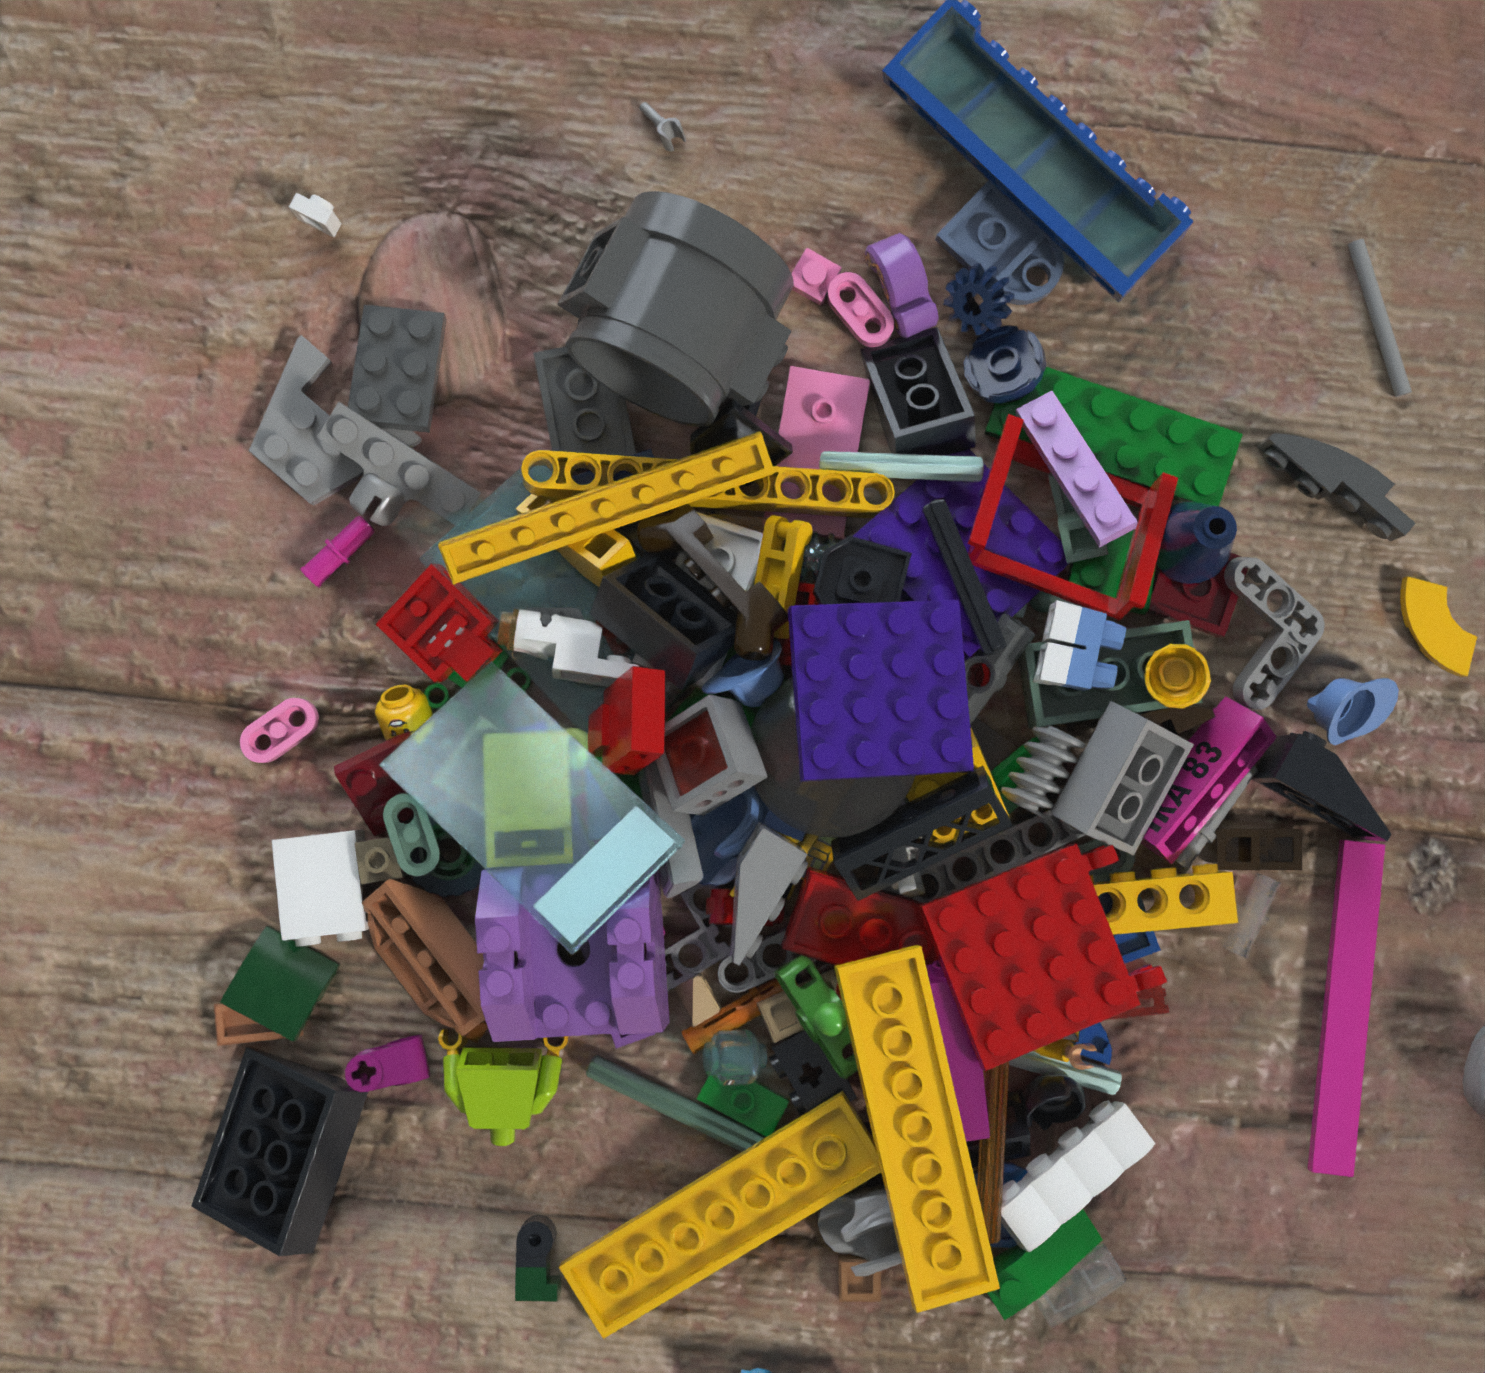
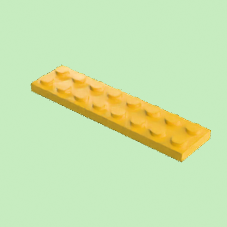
(917, 1128)
(722, 1215)

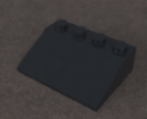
(279, 1152)

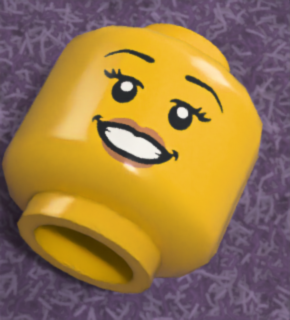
(402, 710)

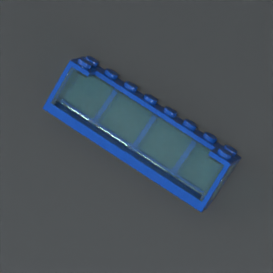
(1035, 150)

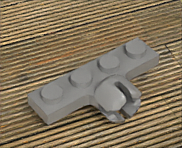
(394, 471)

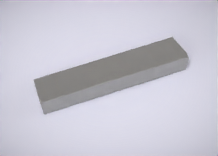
(684, 866)

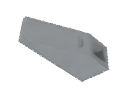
(762, 876)

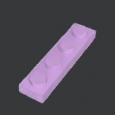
(1076, 469)

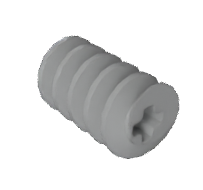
(1041, 769)

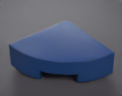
(1098, 1037)

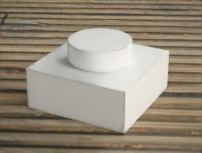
(316, 213)

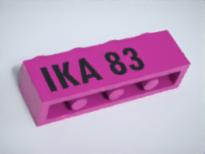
(1218, 761)

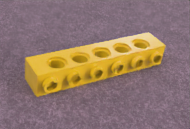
(1212, 903)

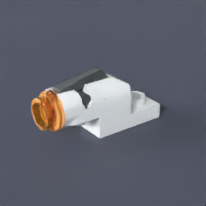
(567, 638)

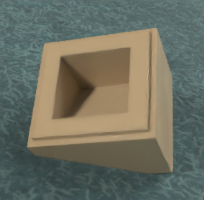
(698, 999)

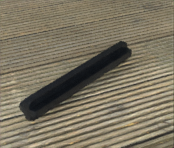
(964, 577)

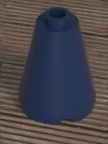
(1196, 542)

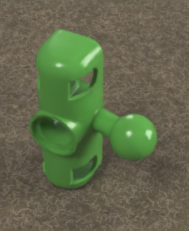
(819, 1013)

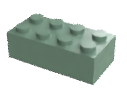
(1064, 705)

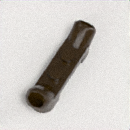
(756, 609)

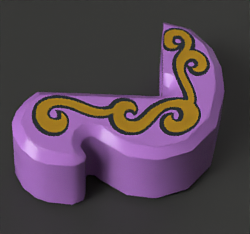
(903, 284)

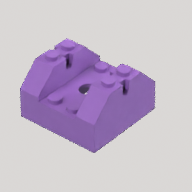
(547, 997)

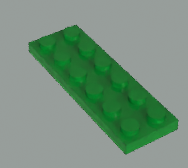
(1137, 436)

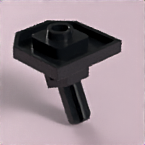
(737, 422)
(860, 573)

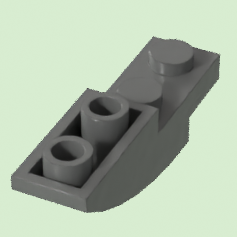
(1327, 469)

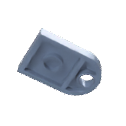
(1002, 236)

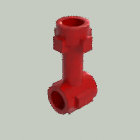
(721, 905)

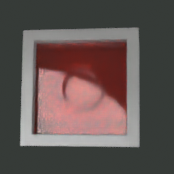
(709, 756)

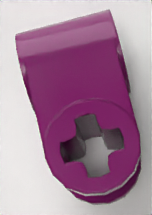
(395, 1064)

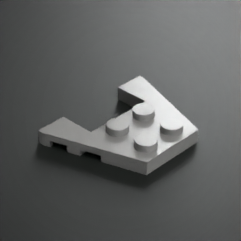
(290, 430)

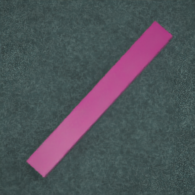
(1346, 1008)

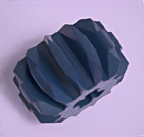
(975, 315)

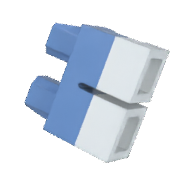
(1080, 629)

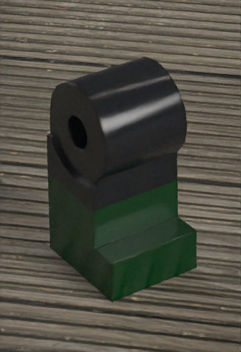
(533, 1261)

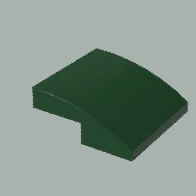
(280, 983)

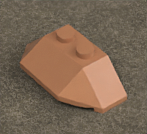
(427, 953)

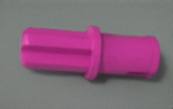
(337, 551)

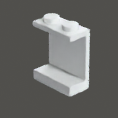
(319, 887)

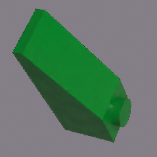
(1029, 1275)

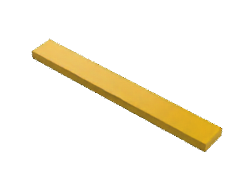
(606, 507)

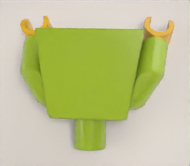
(500, 1085)

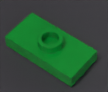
(748, 1104)

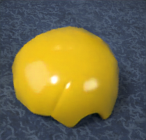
(1177, 676)

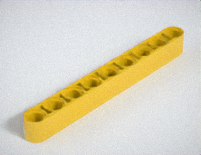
(770, 498)

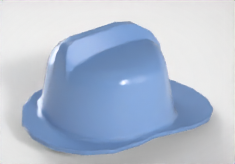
(748, 679)
(1353, 708)

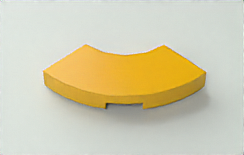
(1433, 628)

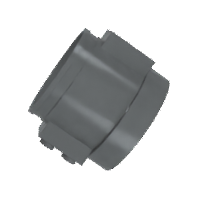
(679, 309)

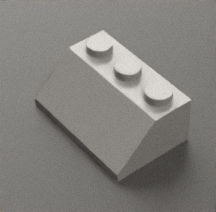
(1121, 778)

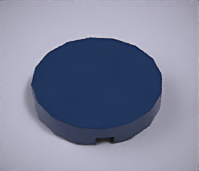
(1005, 364)

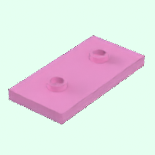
(818, 416)

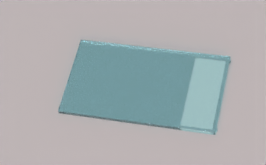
(532, 806)

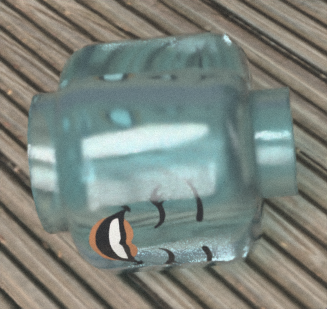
(734, 1057)

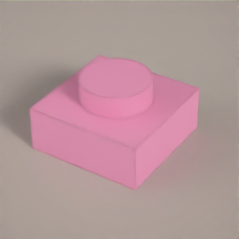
(813, 276)

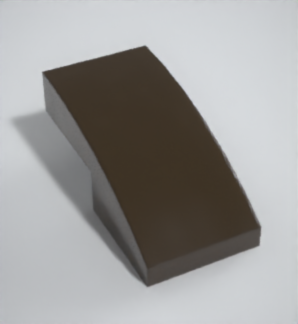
(1177, 719)
(1259, 849)

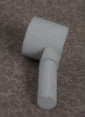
(666, 128)

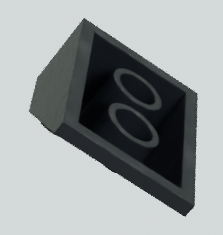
(919, 396)
(1320, 783)

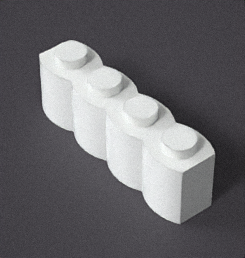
(1074, 1173)

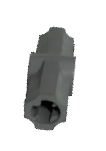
(1017, 639)

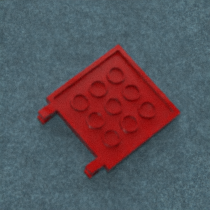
(1033, 955)

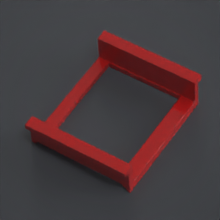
(1143, 548)

